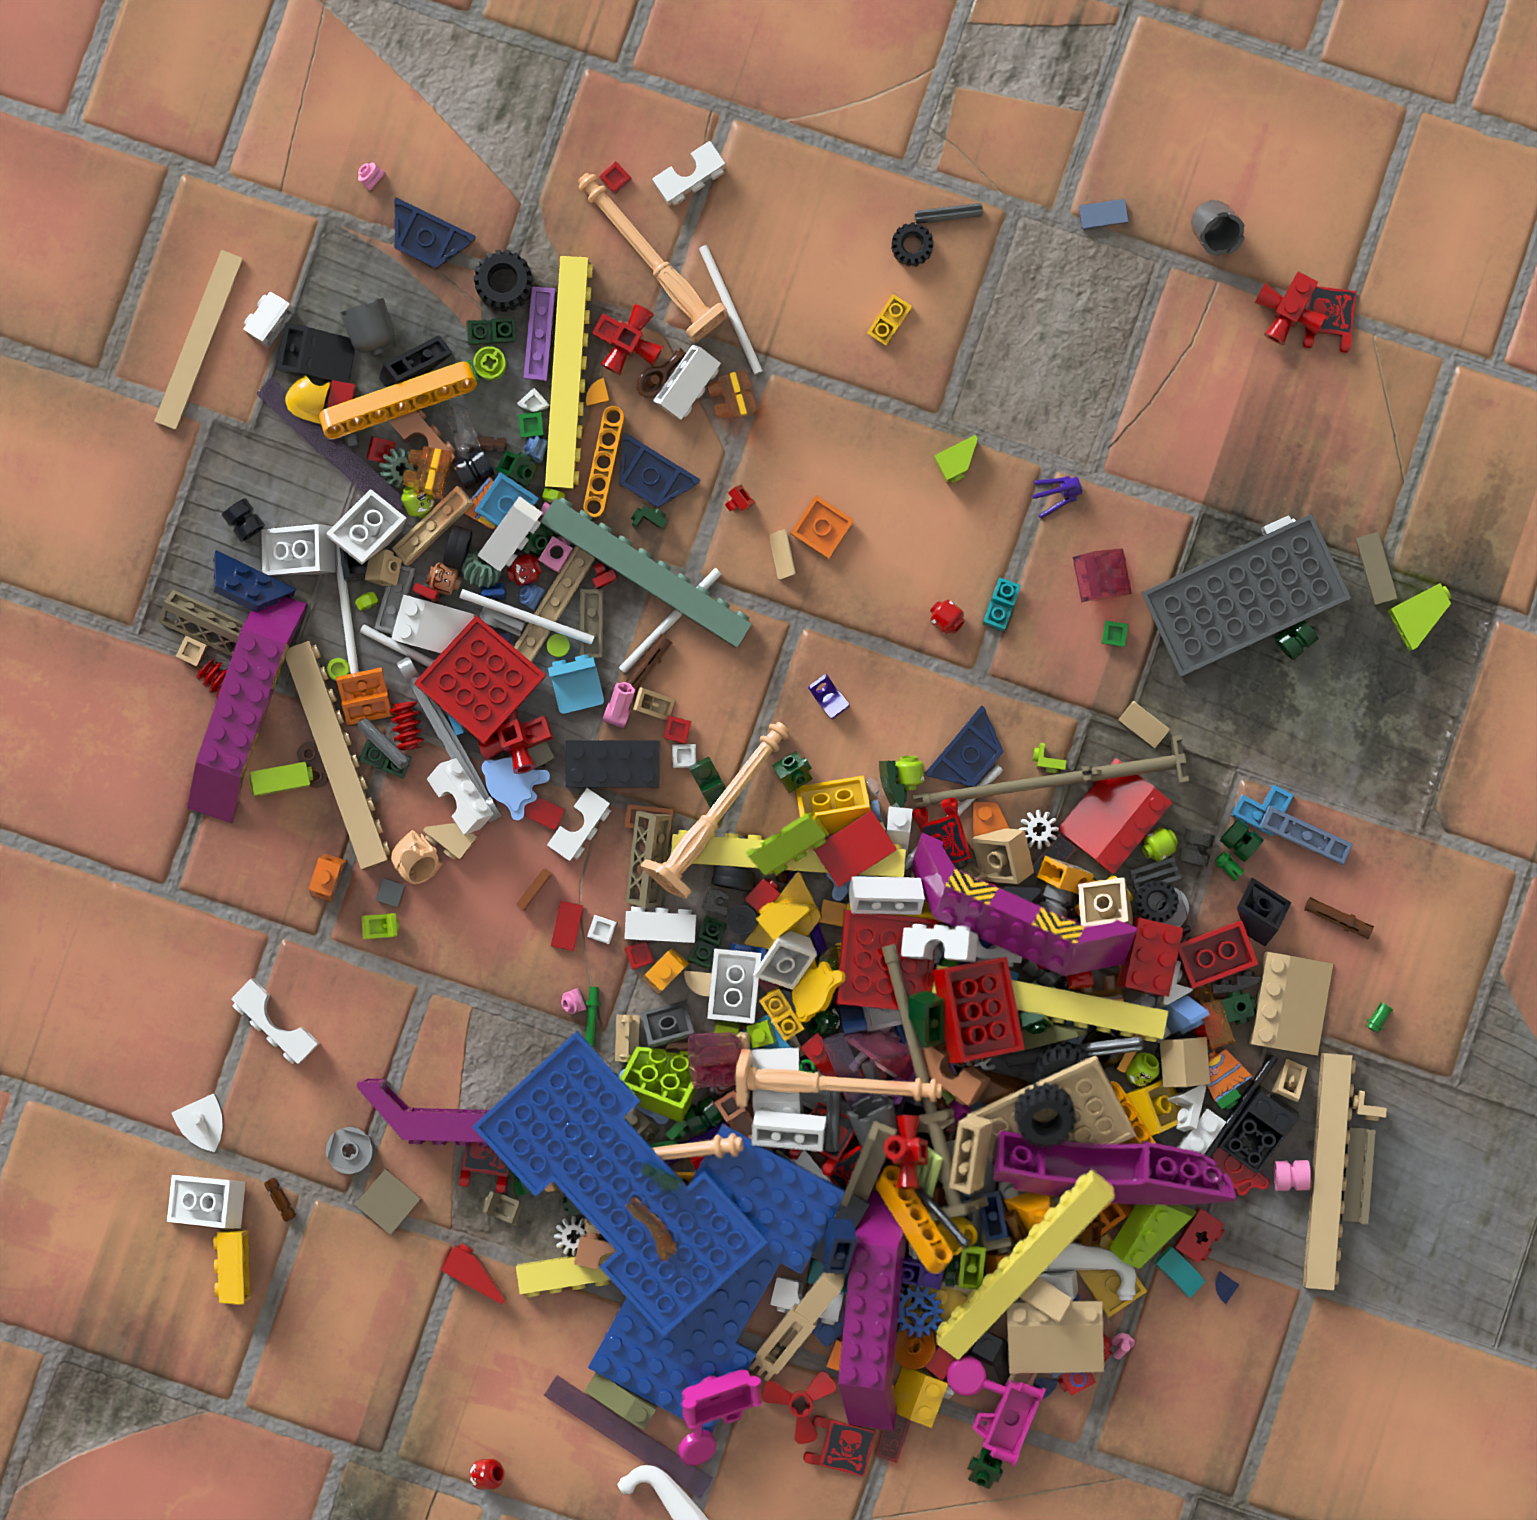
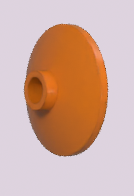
(907, 1353)

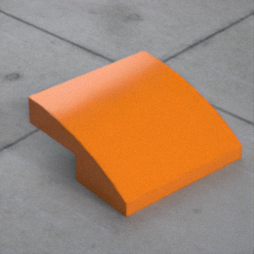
(364, 696)

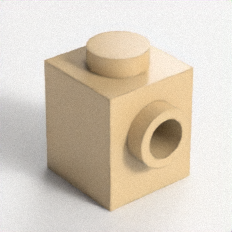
(383, 568)

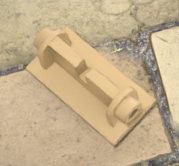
(626, 1036)

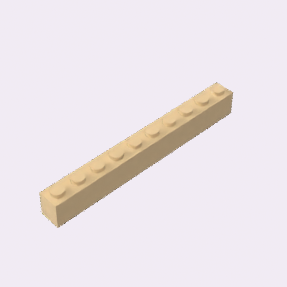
(336, 755)
(1327, 1171)

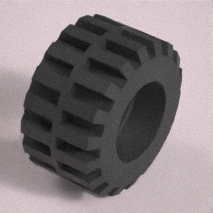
(499, 261)
(1057, 1057)
(1045, 1098)

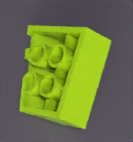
(789, 845)
(661, 1081)
(1149, 1231)

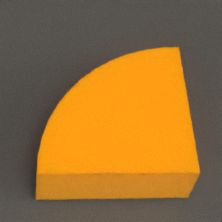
(597, 393)

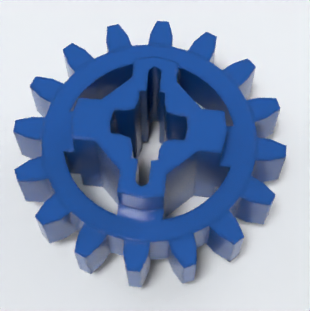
(918, 1322)

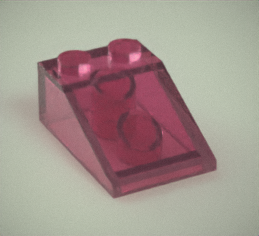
(884, 1050)

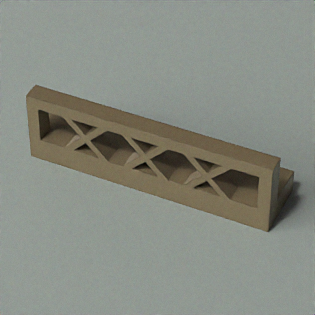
(205, 618)
(657, 842)
(868, 1163)
(1358, 1175)

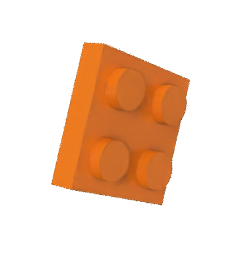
(822, 526)

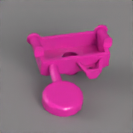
(710, 1400)
(1013, 1414)

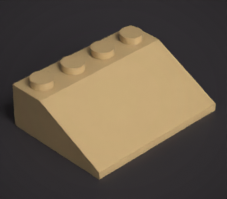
(1290, 1003)
(1047, 1346)

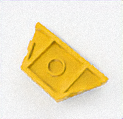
(794, 892)

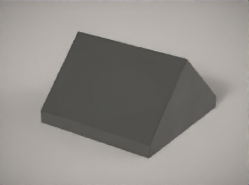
(667, 1024)

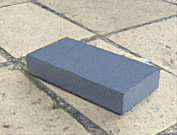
(1103, 214)

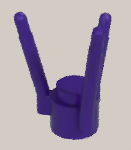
(1069, 488)

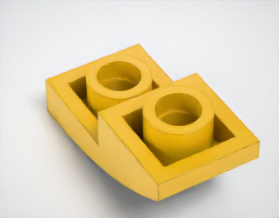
(890, 319)
(781, 1013)

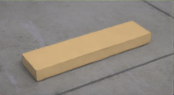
(432, 526)

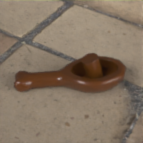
(654, 378)

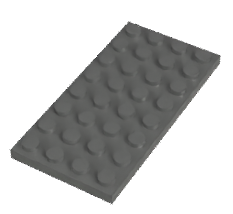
(1246, 595)

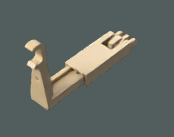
(797, 1325)

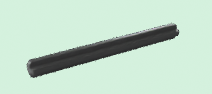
(1096, 1048)

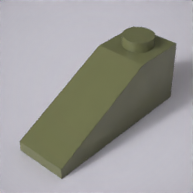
(1052, 1035)
(621, 1400)

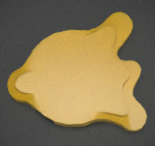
(815, 990)

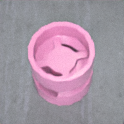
(1292, 1175)

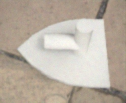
(201, 1122)

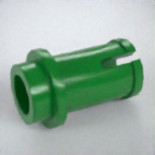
(1228, 865)
(1379, 1017)
(807, 1062)

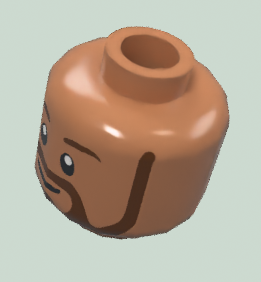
(443, 579)

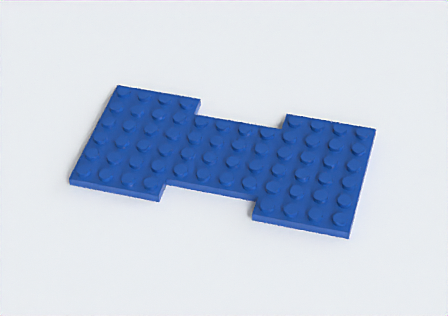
(572, 1130)
(791, 1212)

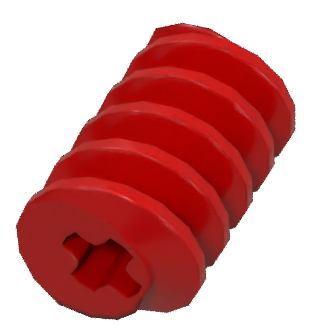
(213, 676)
(406, 726)

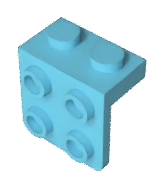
(576, 684)

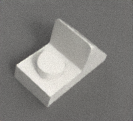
(1176, 991)
(1191, 1104)

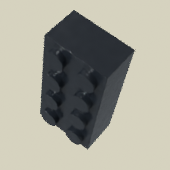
(612, 764)

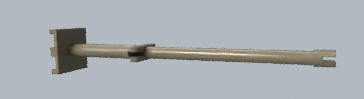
(1086, 775)
(933, 1120)

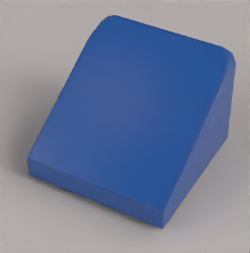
(495, 592)

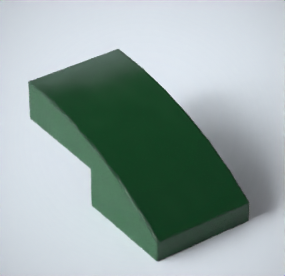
(708, 780)

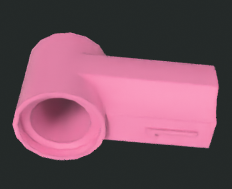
(618, 708)

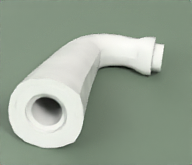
(1096, 1258)
(671, 1494)

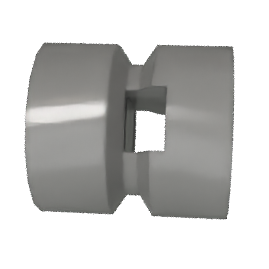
(1056, 900)

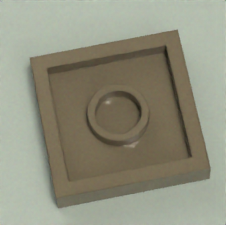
(388, 1201)

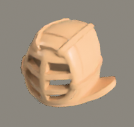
(415, 856)

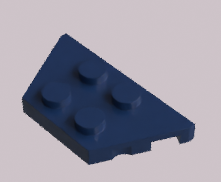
(427, 236)
(652, 474)
(246, 584)
(968, 753)

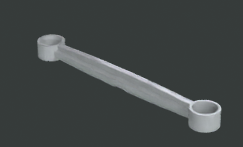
(446, 733)

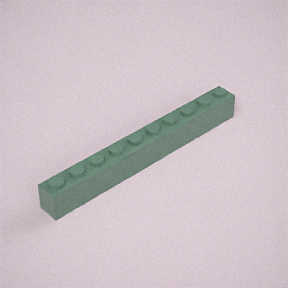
(646, 573)

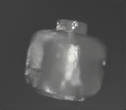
(874, 788)

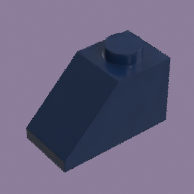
(852, 1018)
(994, 1224)
(839, 1246)

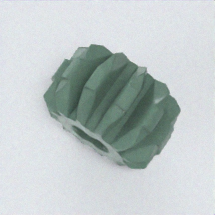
(390, 471)
(479, 571)

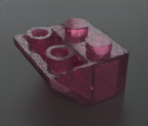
(1102, 575)
(713, 1059)

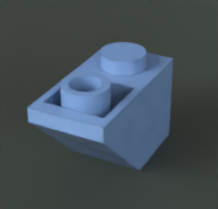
(1184, 1015)

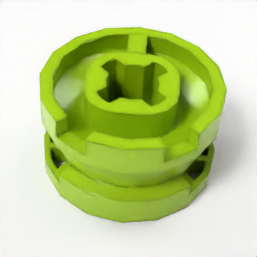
(490, 363)

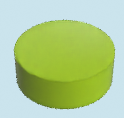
(558, 645)
(337, 667)

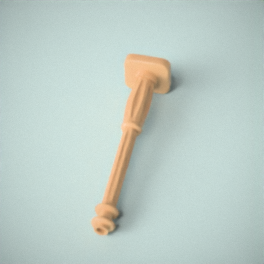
(677, 288)
(695, 840)
(782, 1080)
(717, 1146)

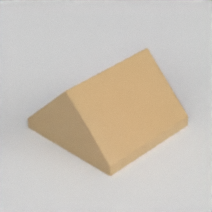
(1185, 1062)

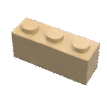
(970, 1154)

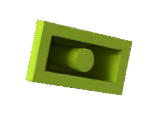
(955, 460)
(971, 1267)

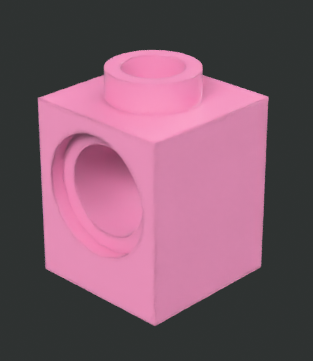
(556, 564)

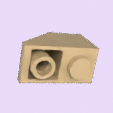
(451, 838)

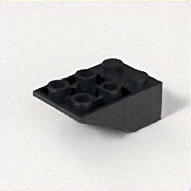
(315, 354)
(1259, 1129)

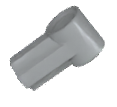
(503, 621)

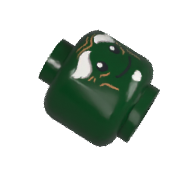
(825, 1022)

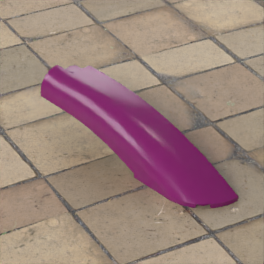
(1137, 1172)

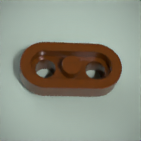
(315, 763)

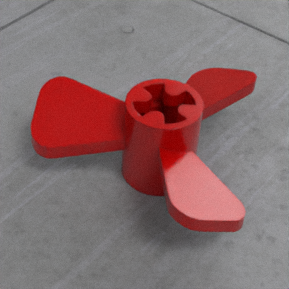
(820, 1386)

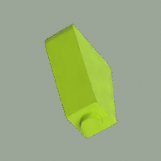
(1419, 614)
(280, 779)

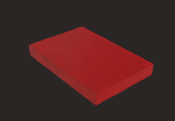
(855, 849)

